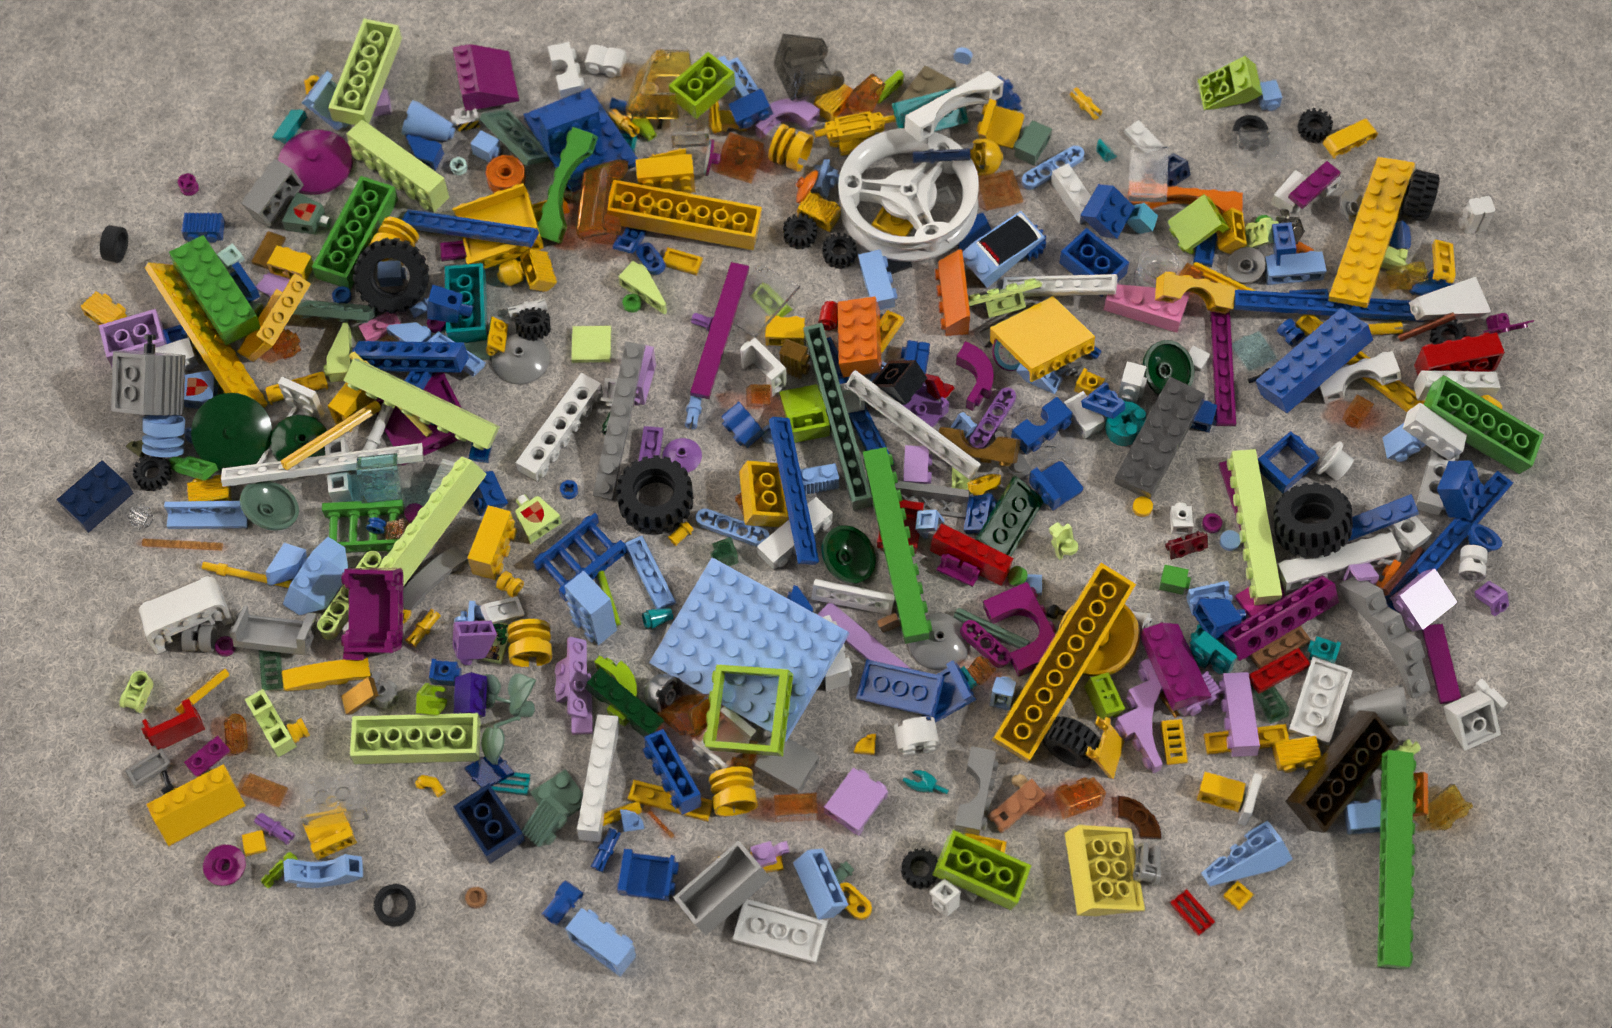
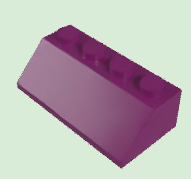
(1174, 665)

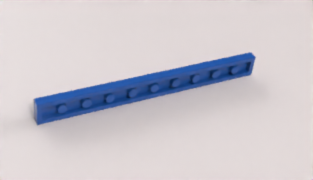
(1320, 305)
(1454, 533)

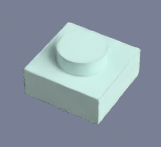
(230, 256)

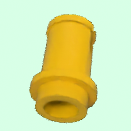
(680, 533)

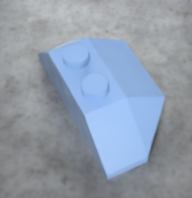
(317, 579)

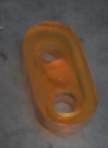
(237, 735)

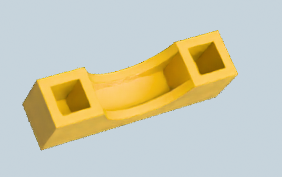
(1216, 296)

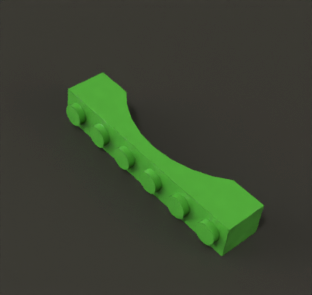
(578, 148)

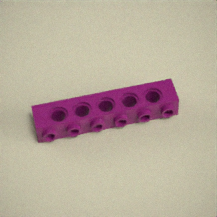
(1281, 617)

